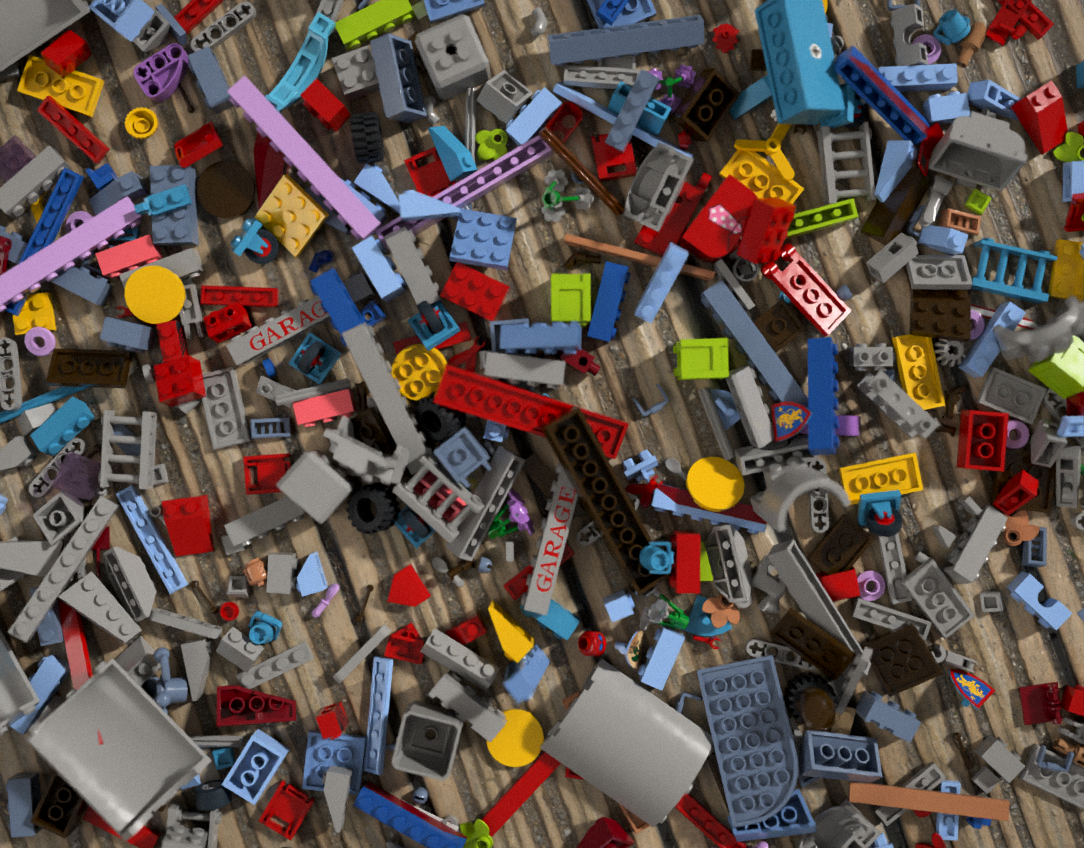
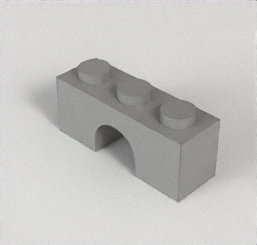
(904, 23)

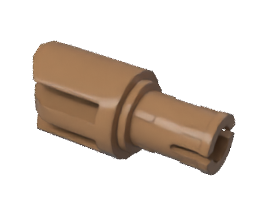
(971, 43)
(1065, 747)

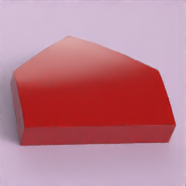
(407, 588)
(405, 645)

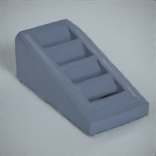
(254, 422)
(1042, 550)

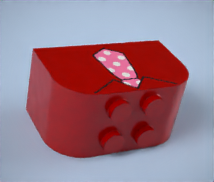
(720, 222)

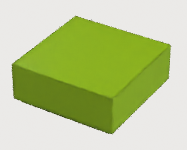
(977, 202)

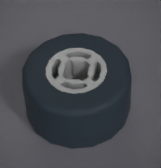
(212, 795)

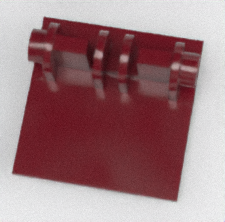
(1041, 703)

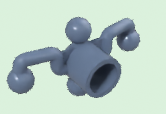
(166, 689)

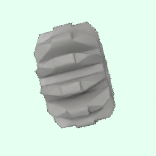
(950, 359)

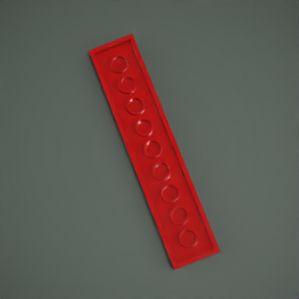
(518, 406)

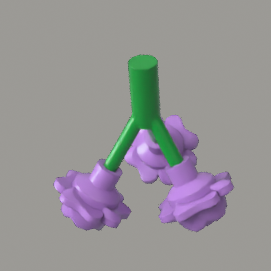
(684, 77)

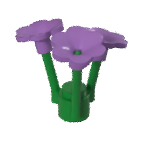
(518, 514)

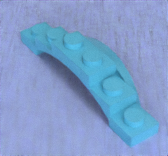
(306, 65)

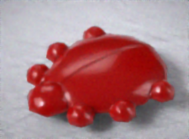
(725, 37)

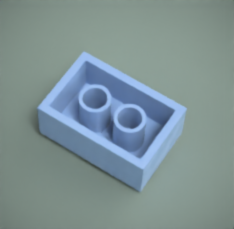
(123, 15)
(380, 268)
(256, 766)

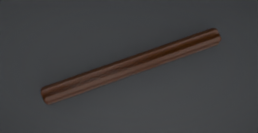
(550, 139)

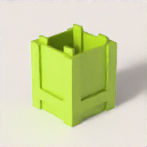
(571, 298)
(701, 359)
(1063, 371)

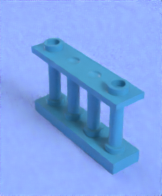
(1015, 290)

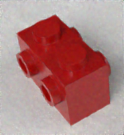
(227, 322)

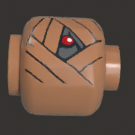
(256, 572)

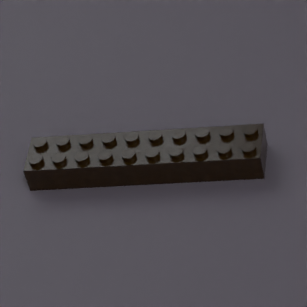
(602, 495)

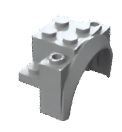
(835, 829)

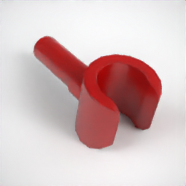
(1015, 33)
(709, 641)

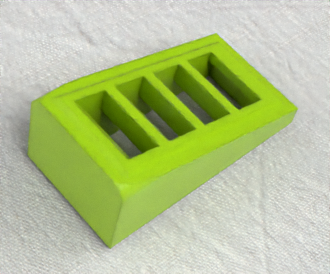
(705, 570)

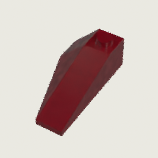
(268, 167)
(250, 707)
(606, 834)

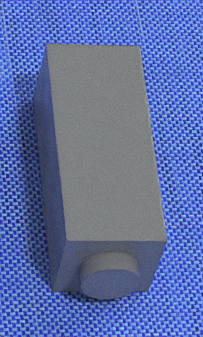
(892, 257)

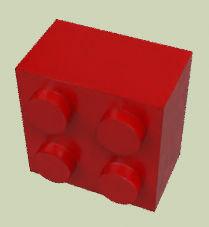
(325, 106)
(179, 381)

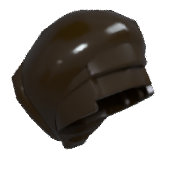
(816, 709)

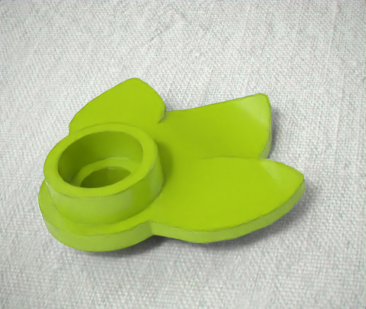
(489, 147)
(1071, 150)
(476, 834)

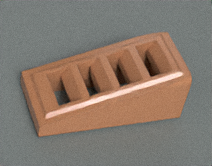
(948, 217)

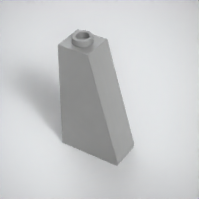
(29, 556)

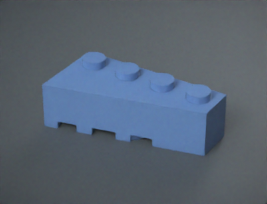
(541, 338)
(525, 675)
(790, 820)

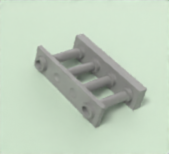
(828, 157)
(896, 404)
(146, 441)
(433, 516)
(177, 814)

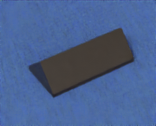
(893, 215)

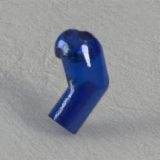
(320, 258)

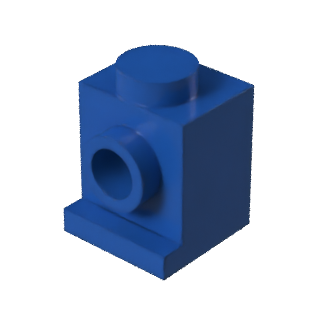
(376, 312)

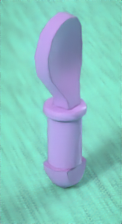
(330, 593)

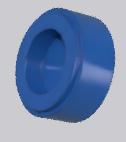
(269, 367)

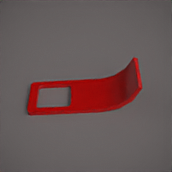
(1007, 18)
(934, 136)

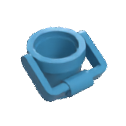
(954, 27)
(655, 559)
(264, 629)

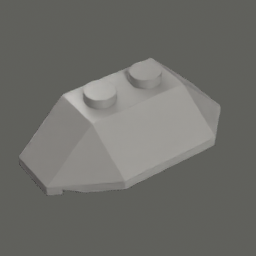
(729, 563)
(130, 582)

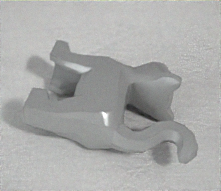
(769, 584)

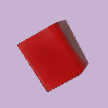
(558, 117)
(840, 585)

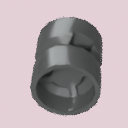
(744, 270)

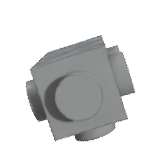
(876, 357)

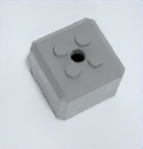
(455, 72)
(317, 484)
(422, 754)

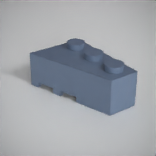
(887, 715)

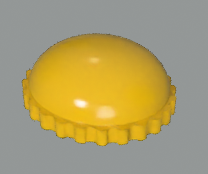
(141, 123)

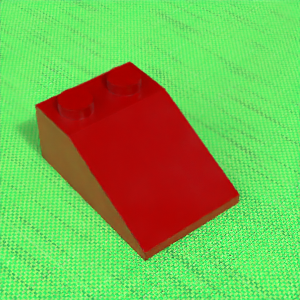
(1043, 117)
(189, 525)

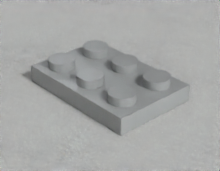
(939, 272)
(1011, 395)

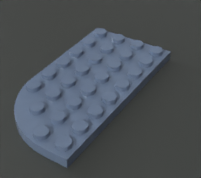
(750, 737)

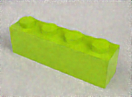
(373, 21)
(822, 218)

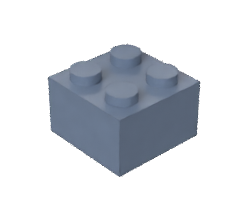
(128, 335)

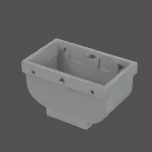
(980, 149)

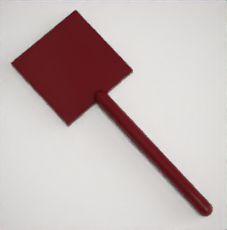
(102, 543)

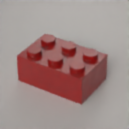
(766, 230)
(475, 292)
(982, 440)
(686, 566)

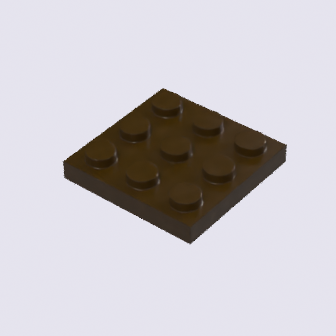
(941, 313)
(1016, 462)
(902, 659)

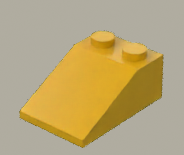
(512, 636)

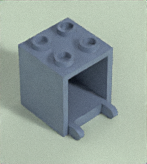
(462, 455)

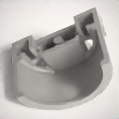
(787, 482)

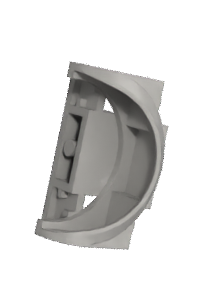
(657, 186)
(1044, 340)
(364, 460)

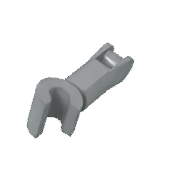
(938, 191)
(952, 658)

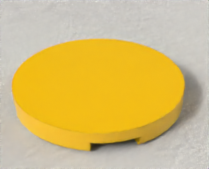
(154, 294)
(418, 370)
(715, 484)
(518, 740)

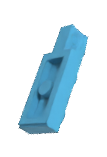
(165, 201)

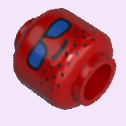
(592, 643)

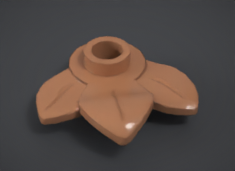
(1020, 527)
(721, 613)

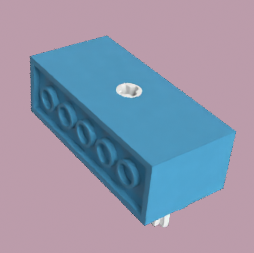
(799, 61)

